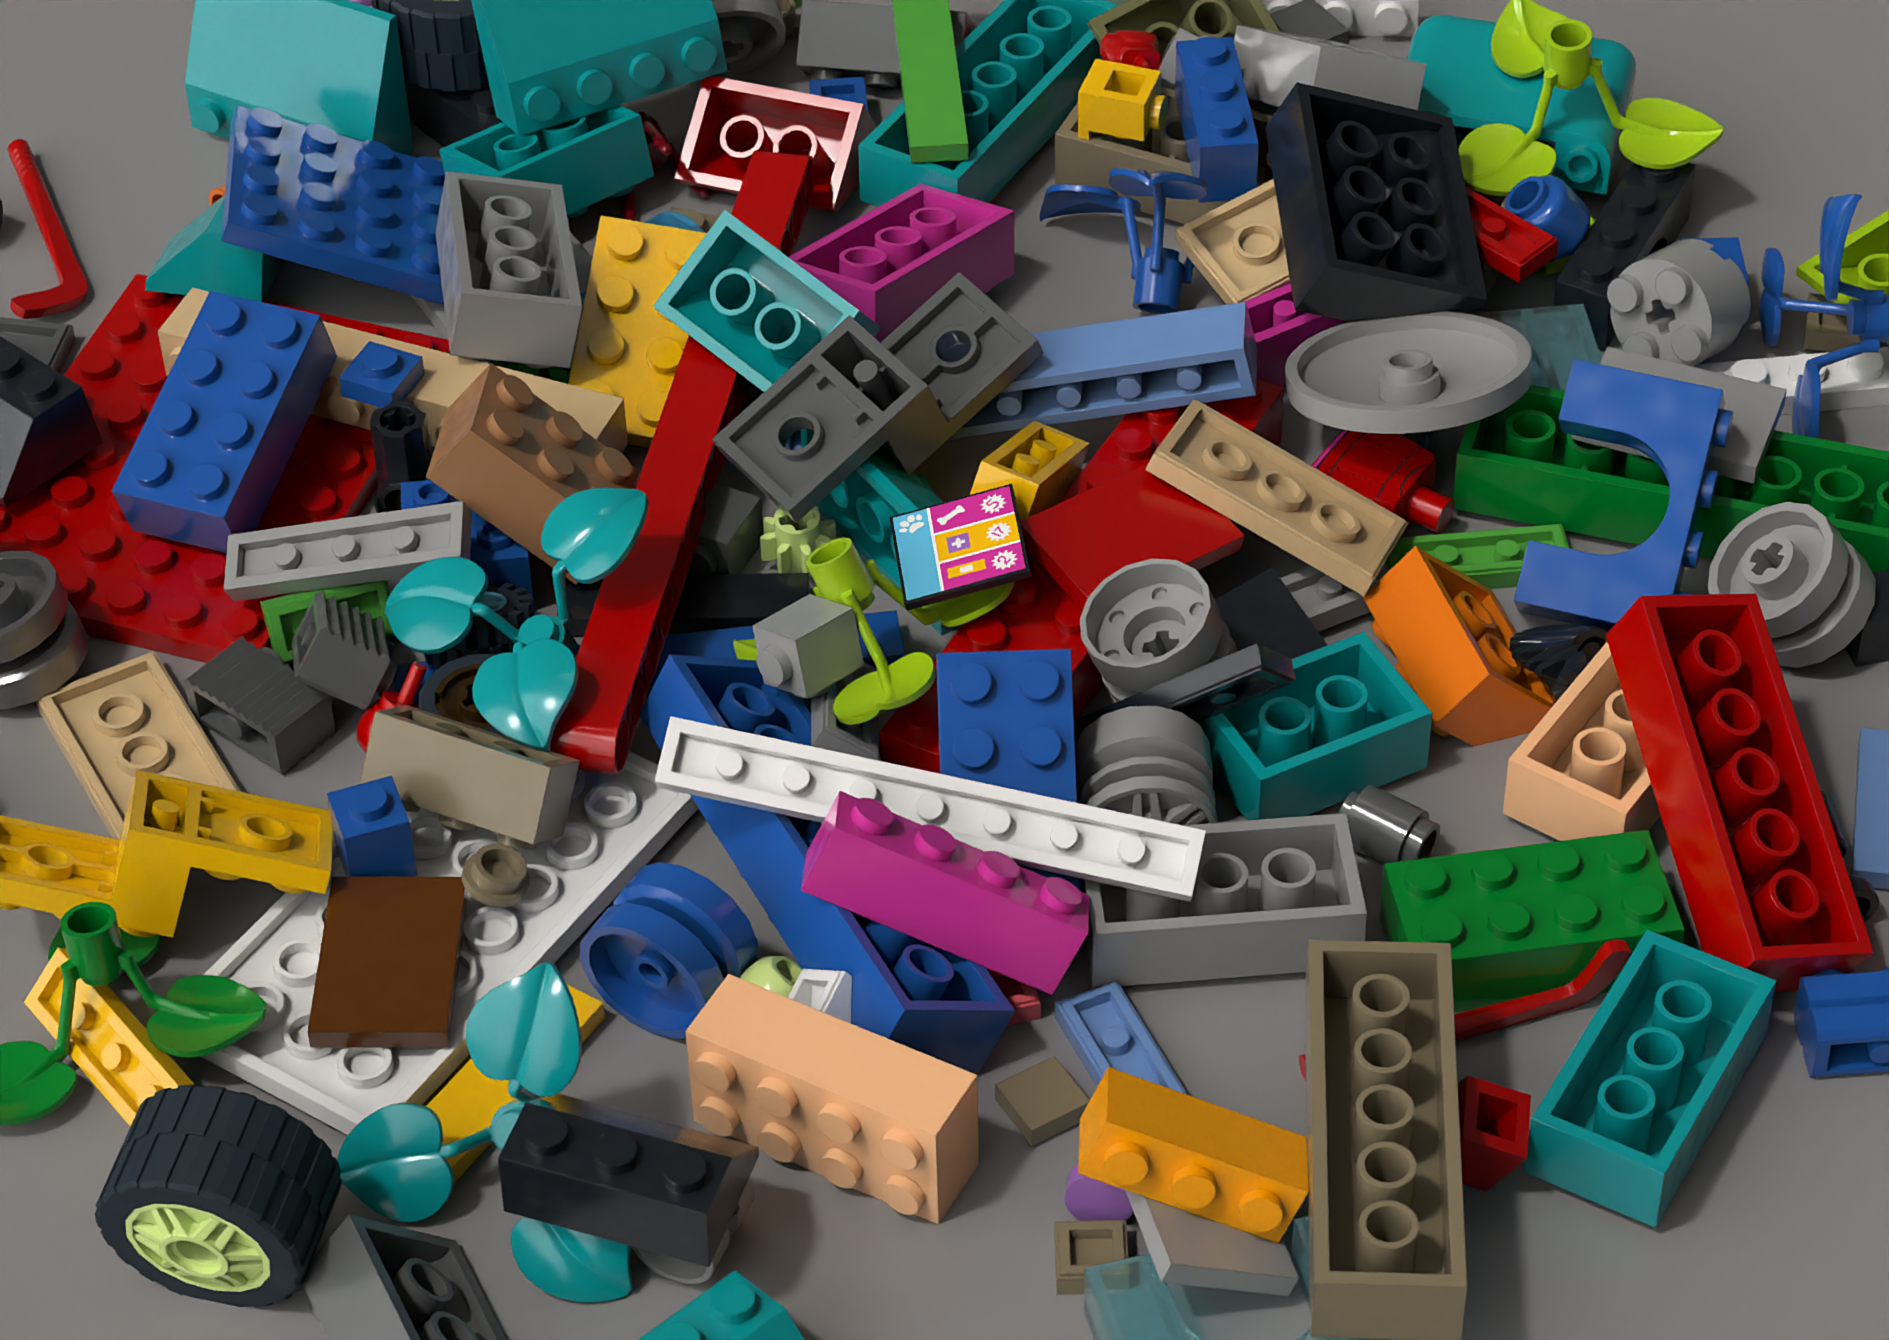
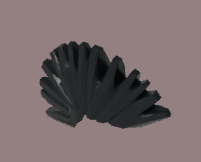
(1558, 650)

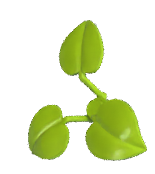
(1537, 39)
(850, 581)

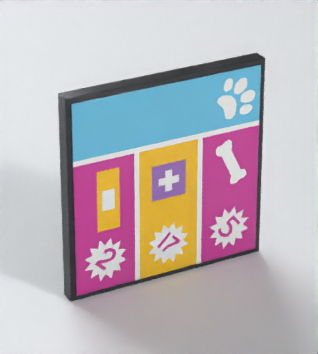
(959, 547)

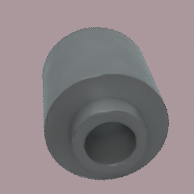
(1389, 826)

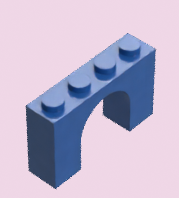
(1678, 430)

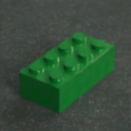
(1529, 912)

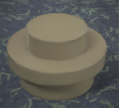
(496, 876)

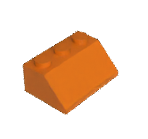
(1456, 651)

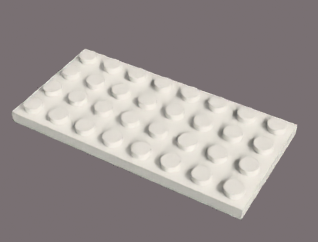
(608, 836)

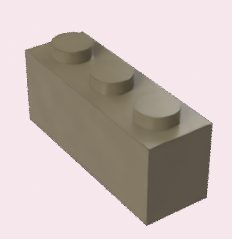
(471, 776)

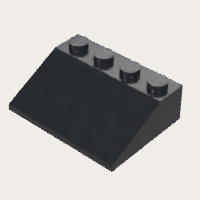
(1372, 208)

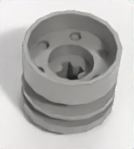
(1152, 626)
(1147, 766)

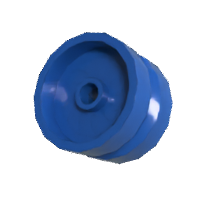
(666, 948)

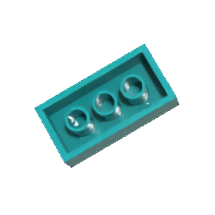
(1649, 1078)

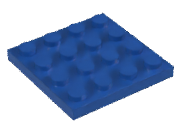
(333, 202)

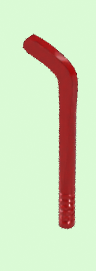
(72, 281)
(1587, 985)

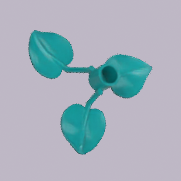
(530, 688)
(397, 1157)

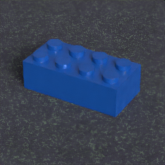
(225, 422)
(1009, 722)

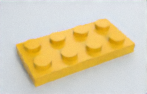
(621, 339)

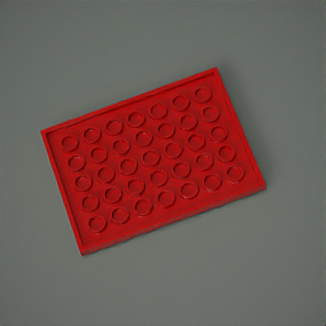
(154, 587)

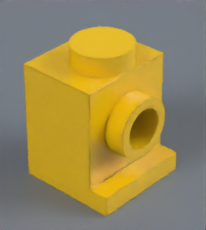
(1120, 101)

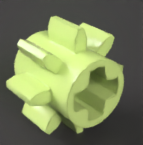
(793, 542)

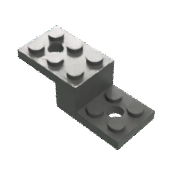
(877, 396)

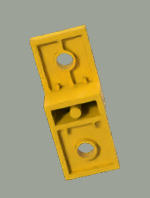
(164, 834)

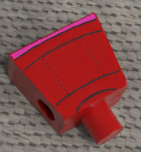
(1391, 474)

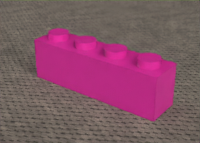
(946, 892)

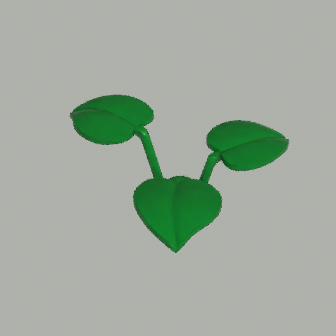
(191, 1021)

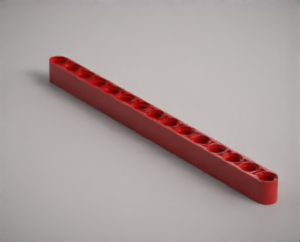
(680, 466)

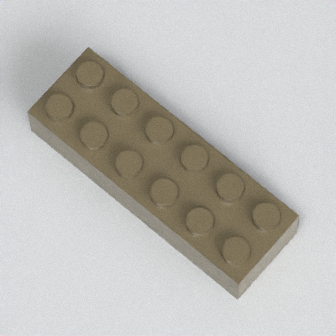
(1383, 1142)

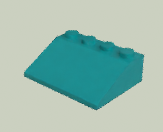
(589, 55)
(302, 60)

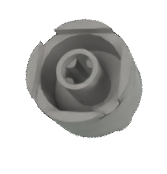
(1679, 303)

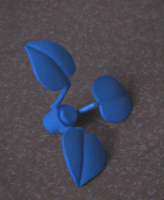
(1159, 272)
(1865, 317)

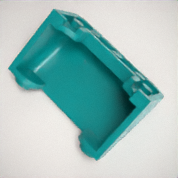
(1474, 92)

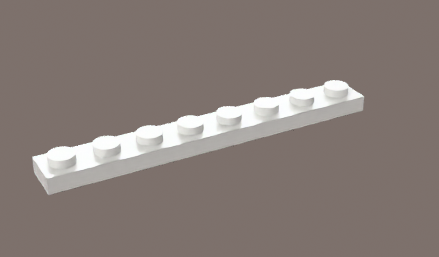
(1022, 825)

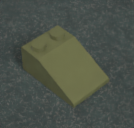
(1198, 17)

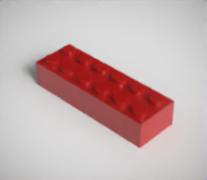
(1737, 787)

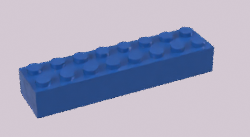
(898, 981)

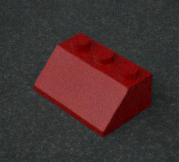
(747, 117)

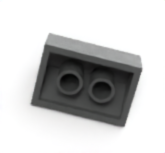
(856, 41)
(396, 1286)

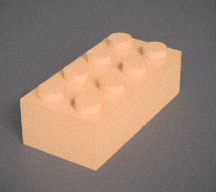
(1583, 764)
(833, 1098)

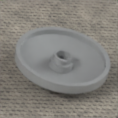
(1409, 372)

